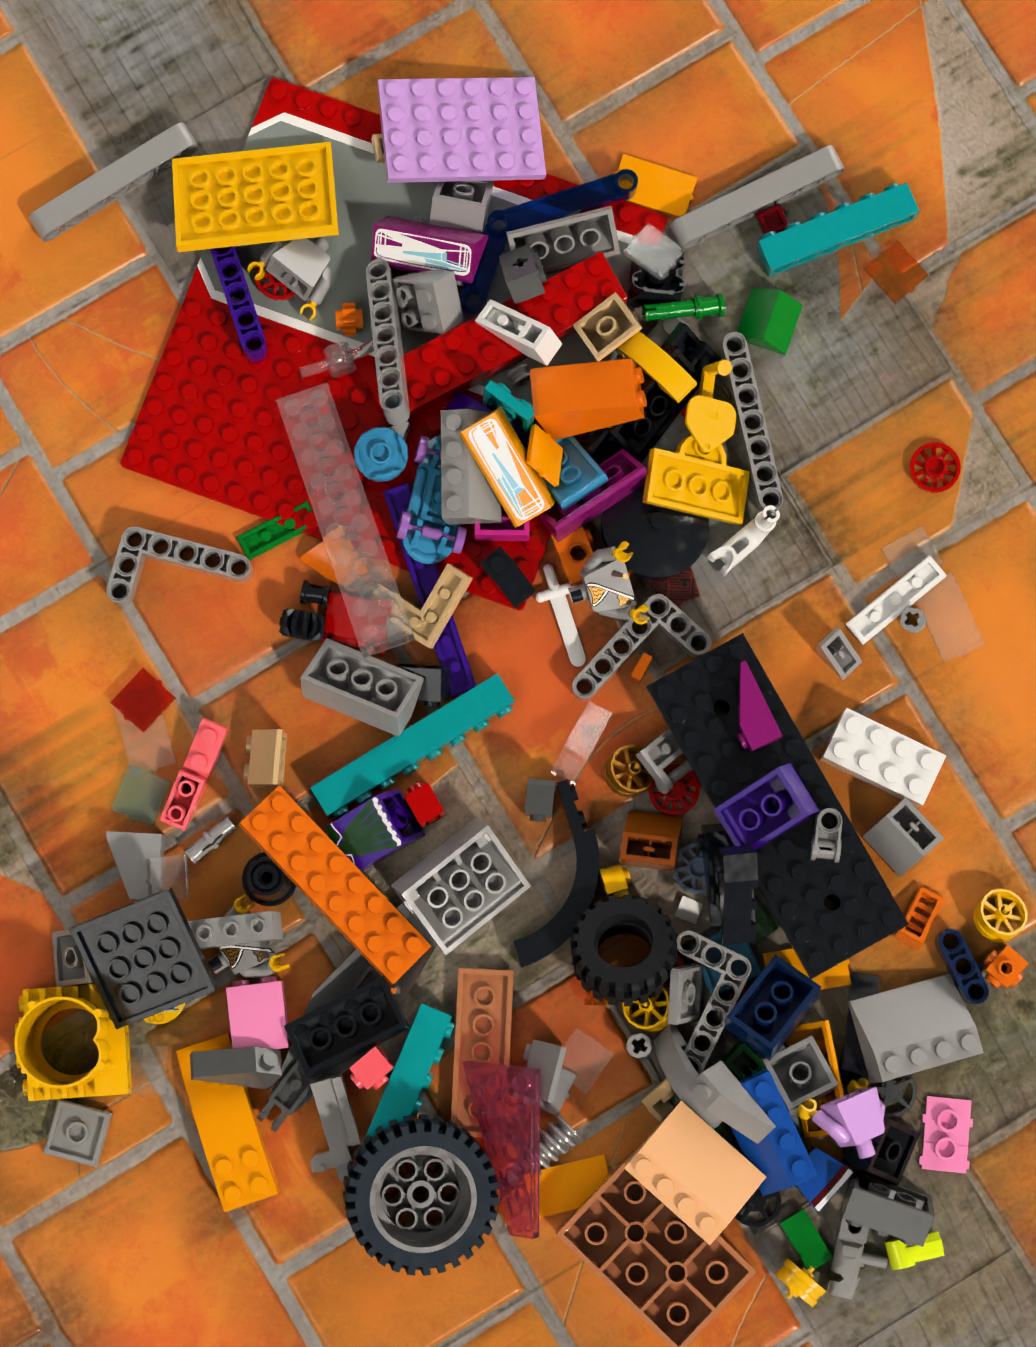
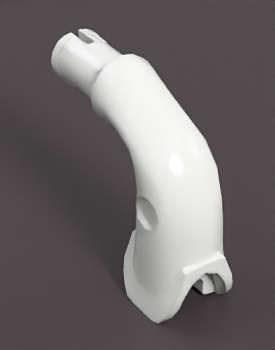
(745, 540)

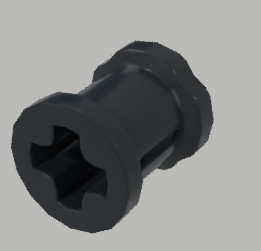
(315, 593)

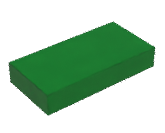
(806, 1239)

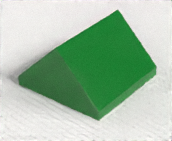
(770, 319)

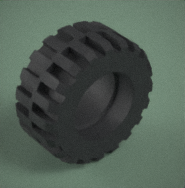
(621, 917)

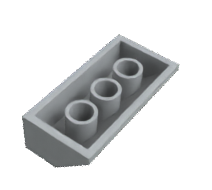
(464, 489)
(361, 687)

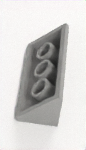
(569, 239)

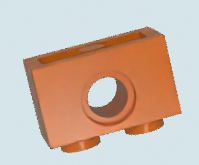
(577, 540)

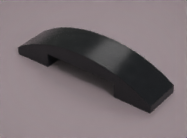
(852, 1061)

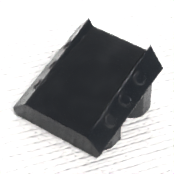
(648, 289)

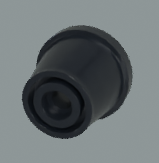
(266, 894)

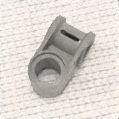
(826, 837)

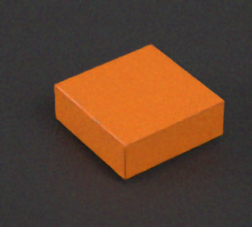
(641, 668)

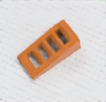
(909, 938)

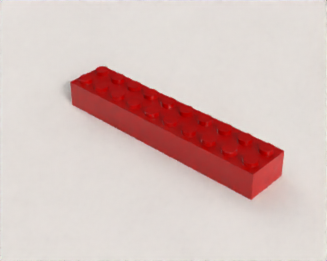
(475, 354)

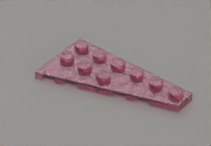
(509, 1121)

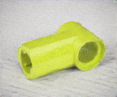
(905, 1256)

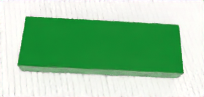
(269, 535)

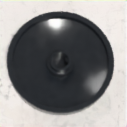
(660, 538)

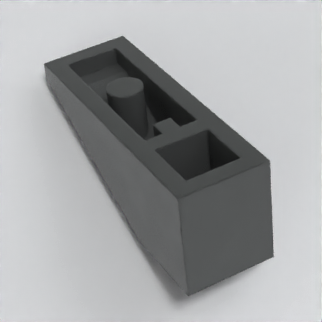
(237, 1066)

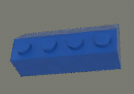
(781, 1152)

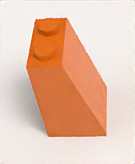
(587, 396)

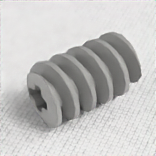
(555, 1140)

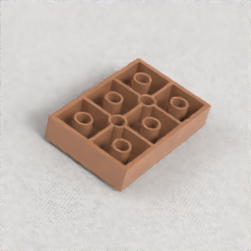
(654, 1258)

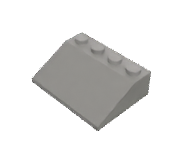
(461, 885)
(914, 1028)

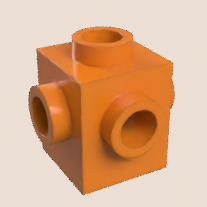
(1013, 964)

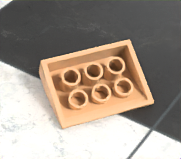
(695, 1172)

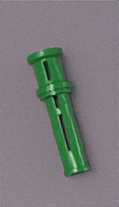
(695, 307)

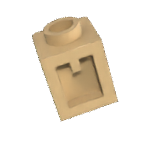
(657, 1100)

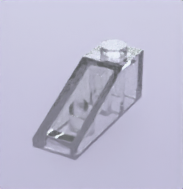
(581, 743)

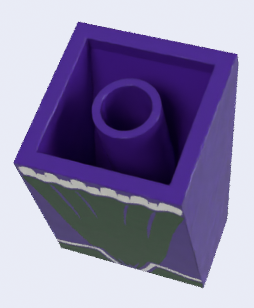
(376, 829)

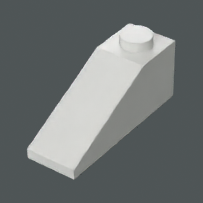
(520, 331)

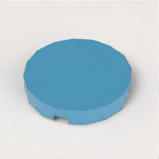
(381, 454)

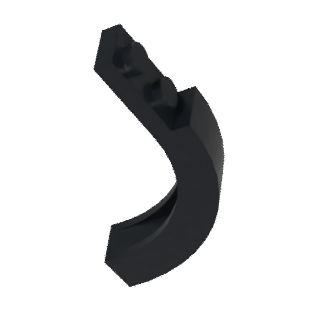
(560, 928)

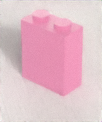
(258, 1014)

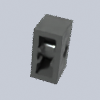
(523, 273)

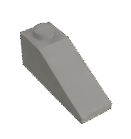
(730, 1102)

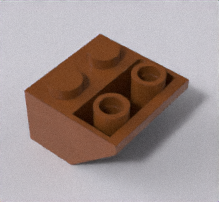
(651, 841)

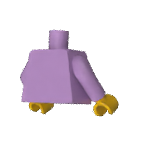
(851, 1118)

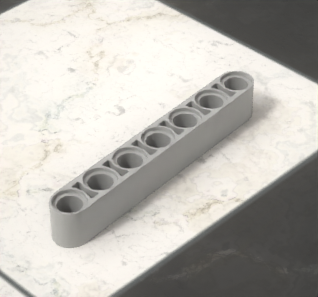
(112, 182)
(756, 197)
(387, 342)
(751, 411)

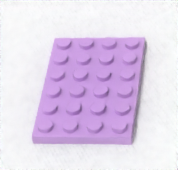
(460, 129)

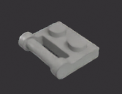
(658, 756)

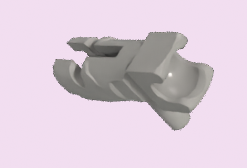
(849, 1258)

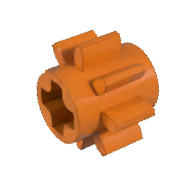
(349, 319)

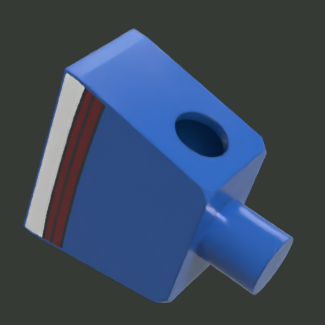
(829, 1180)

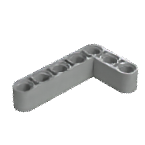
(171, 556)
(635, 640)
(715, 1002)

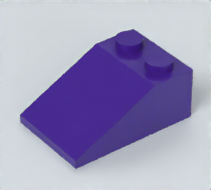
(766, 808)

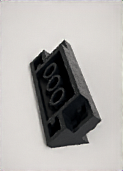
(661, 410)

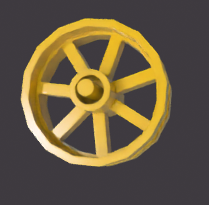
(1000, 915)
(649, 1008)
(800, 1282)

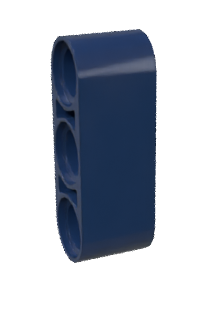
(973, 974)

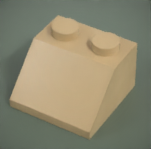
(607, 326)
(267, 758)

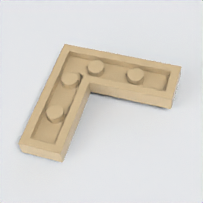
(432, 618)

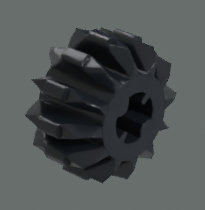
(302, 625)

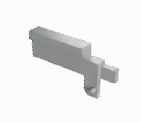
(337, 1122)

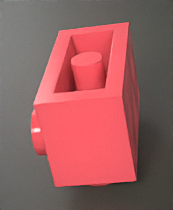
(372, 1069)

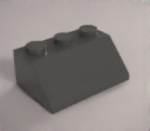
(888, 1208)

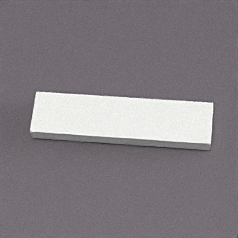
(896, 600)

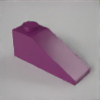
(754, 717)

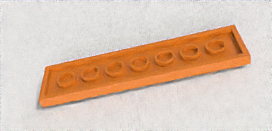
(334, 885)

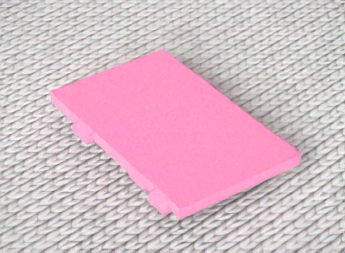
(946, 1134)

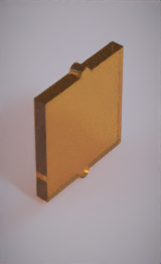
(896, 272)

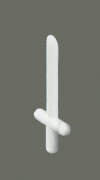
(557, 596)

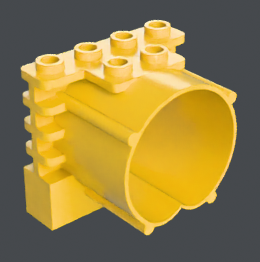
(44, 1082)

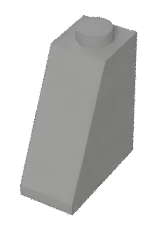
(130, 856)

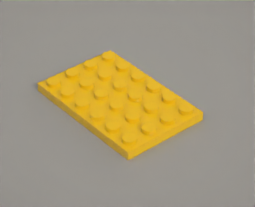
(254, 197)

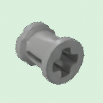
(905, 619)
(637, 1036)

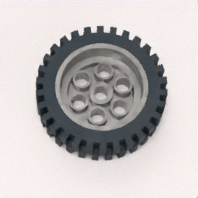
(462, 1216)

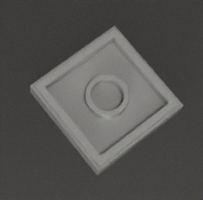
(685, 993)
(78, 1133)

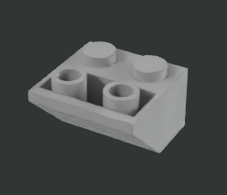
(429, 301)
(902, 837)

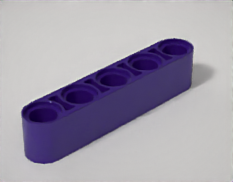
(243, 308)

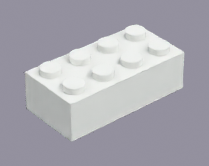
(882, 757)

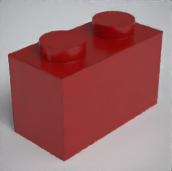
(424, 804)

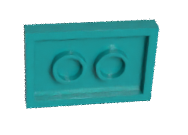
(517, 411)

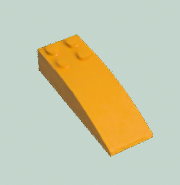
(229, 1134)

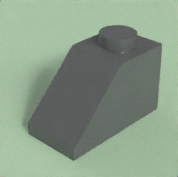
(539, 799)

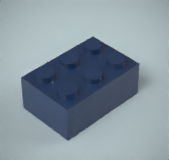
(772, 1007)

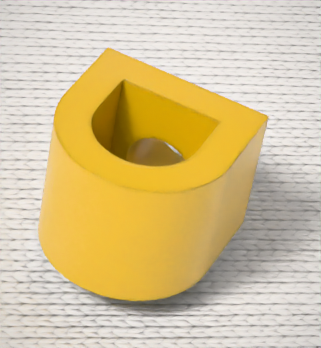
(615, 880)

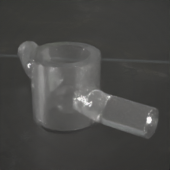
(338, 359)

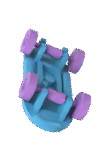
(422, 527)

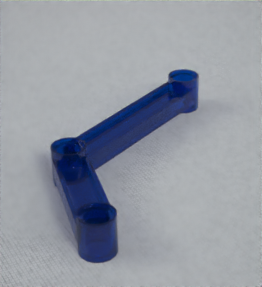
(538, 211)

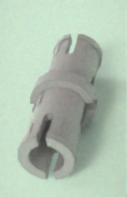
(210, 839)

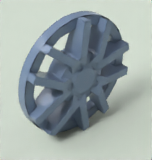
(694, 868)

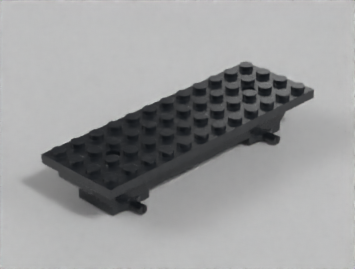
(820, 904)

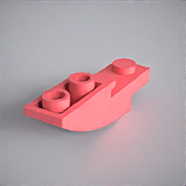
(195, 774)

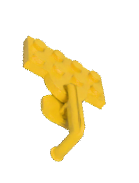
(697, 473)

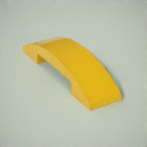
(657, 365)

